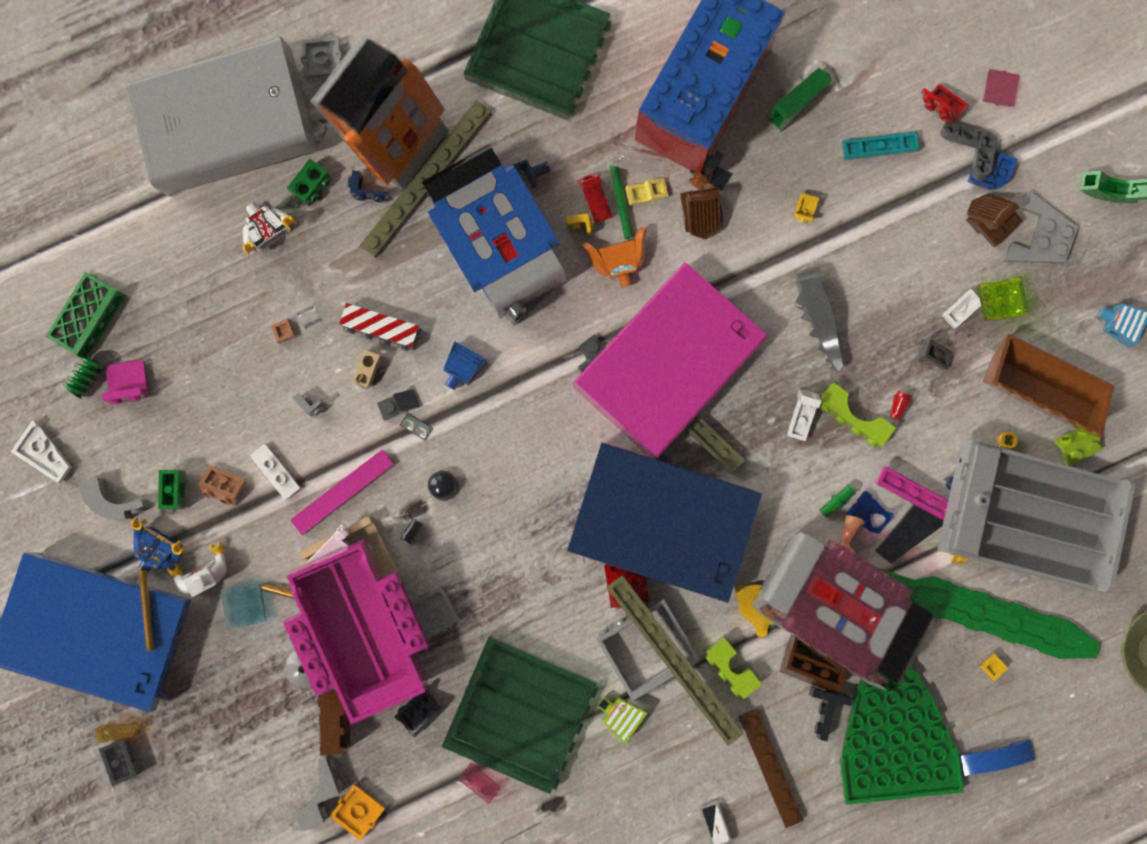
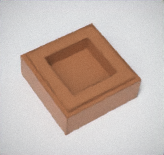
(283, 331)

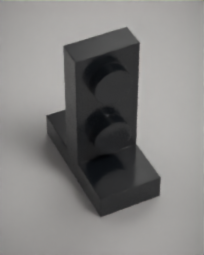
(713, 173)
(826, 710)

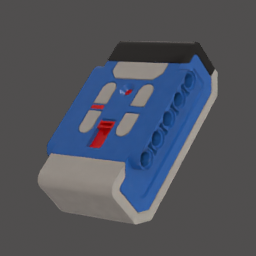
(494, 230)

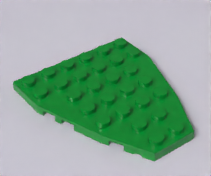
(897, 745)

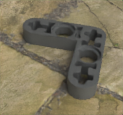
(978, 142)
(519, 311)

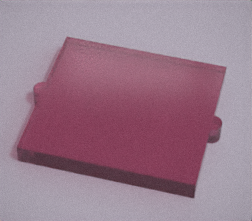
(1001, 88)

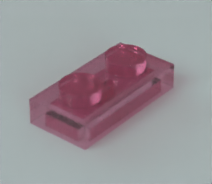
(479, 783)

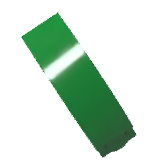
(1103, 187)

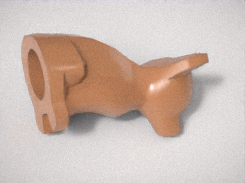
(851, 527)

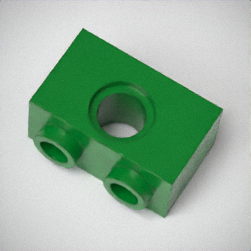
(171, 489)

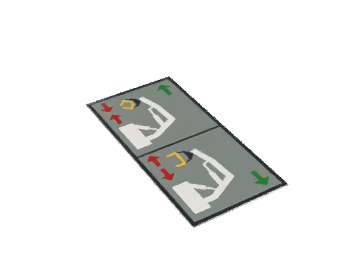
(416, 426)

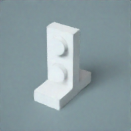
(803, 414)

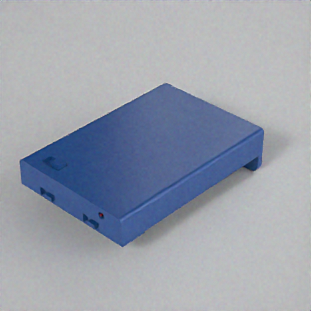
(88, 631)

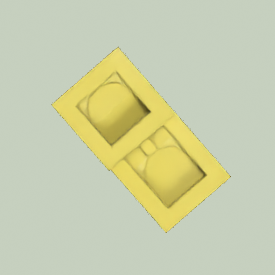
(646, 192)

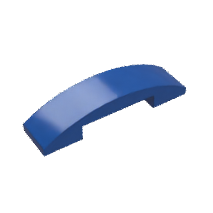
(996, 759)

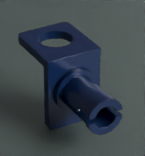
(532, 172)

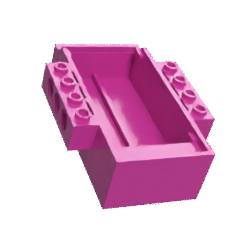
(356, 631)

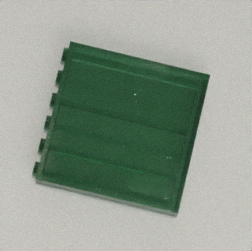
(539, 51)
(520, 714)

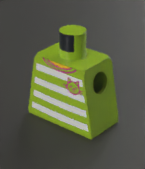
(621, 717)

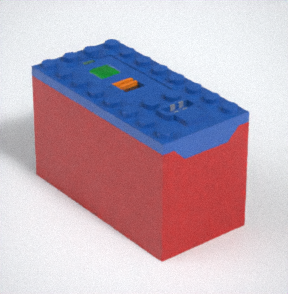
(706, 79)

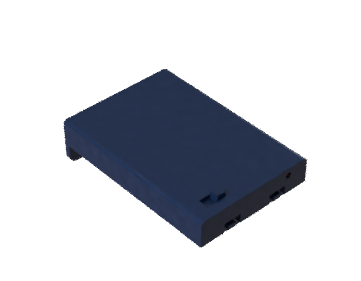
(664, 522)

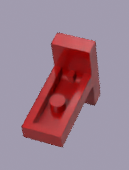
(595, 197)

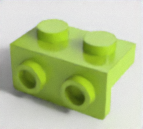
(1077, 446)

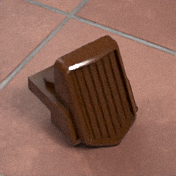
(702, 212)
(993, 217)

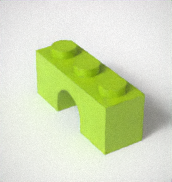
(742, 682)

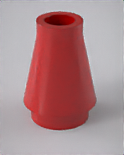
(900, 404)

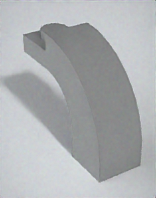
(97, 499)

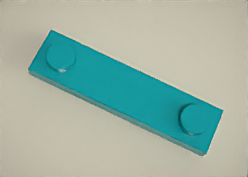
(880, 146)

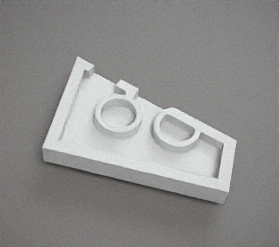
(41, 453)

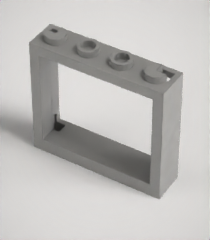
(660, 677)

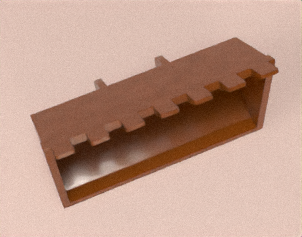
(1050, 385)

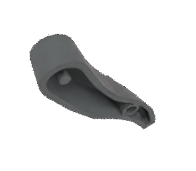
(818, 312)

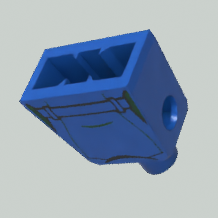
(462, 365)

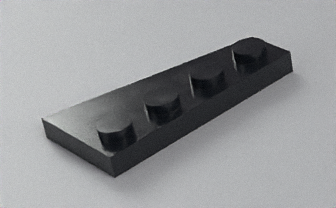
(907, 533)

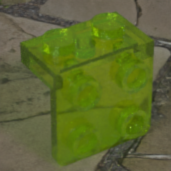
(1003, 299)

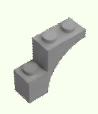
(329, 787)

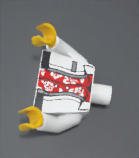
(264, 227)
(202, 576)

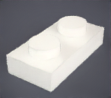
(962, 309)

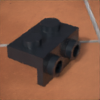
(418, 713)

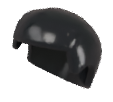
(442, 485)

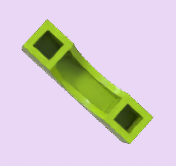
(836, 402)

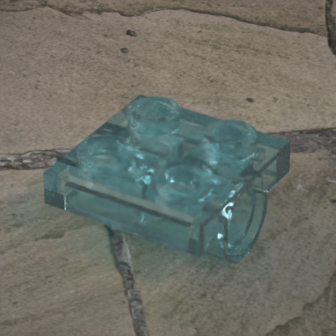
(243, 606)

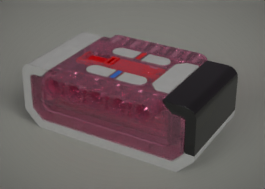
(844, 609)

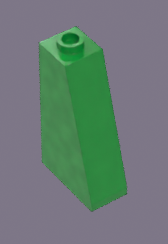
(799, 98)

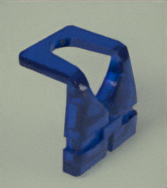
(864, 507)

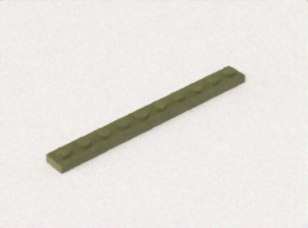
(415, 192)
(675, 660)

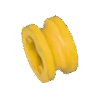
(1001, 439)

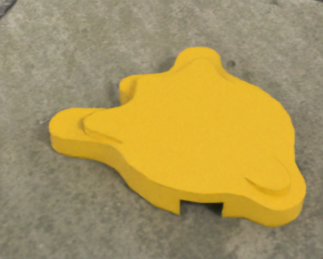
(745, 598)

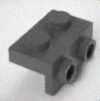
(118, 762)

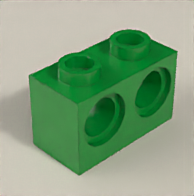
(304, 179)

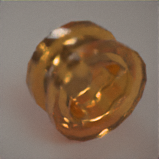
(698, 181)

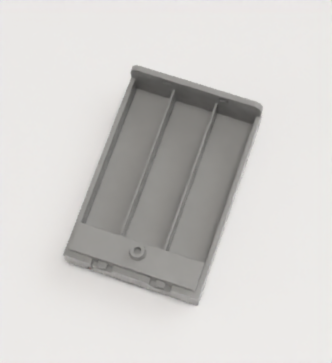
(1036, 516)

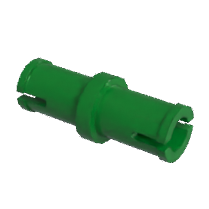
(837, 501)

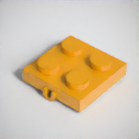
(357, 811)

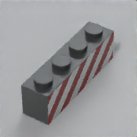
(379, 326)

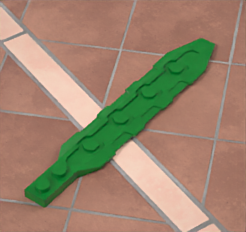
(999, 618)

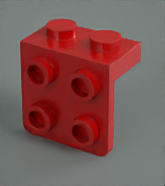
(944, 103)
(635, 580)

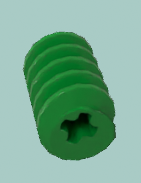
(83, 376)

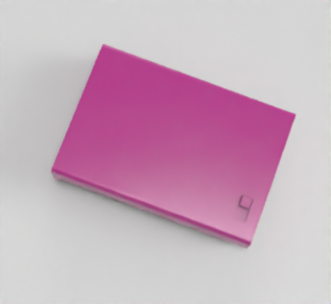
(669, 361)

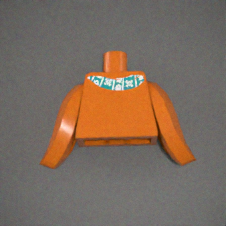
(620, 259)

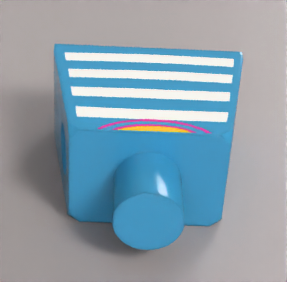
(1124, 323)

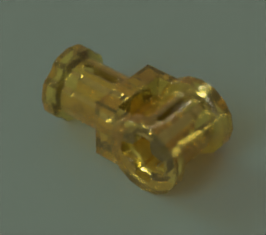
(116, 731)

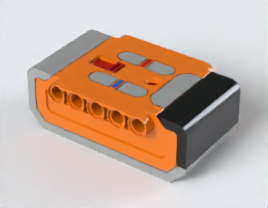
(382, 111)

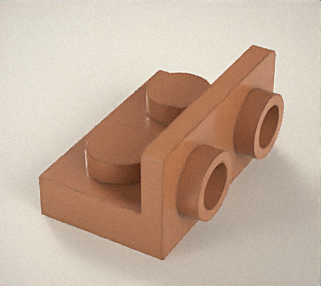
(221, 485)

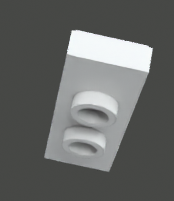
(275, 472)

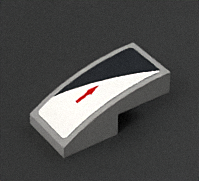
(715, 824)

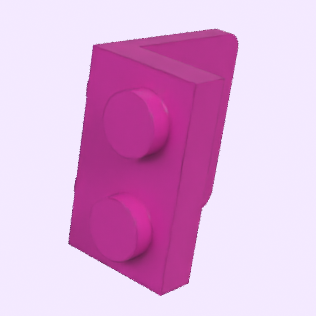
(126, 382)

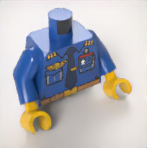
(154, 547)

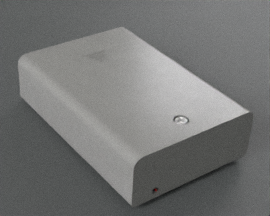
(221, 116)

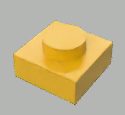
(993, 667)

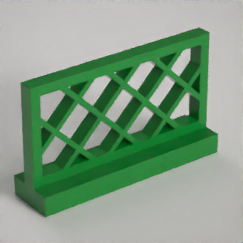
(96, 322)

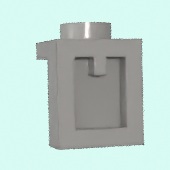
(305, 403)

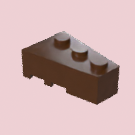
(811, 666)
(333, 724)

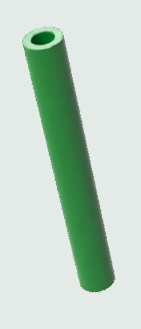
(621, 202)

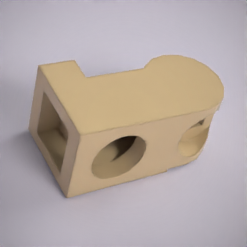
(367, 368)

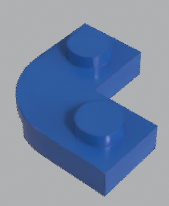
(1000, 173)

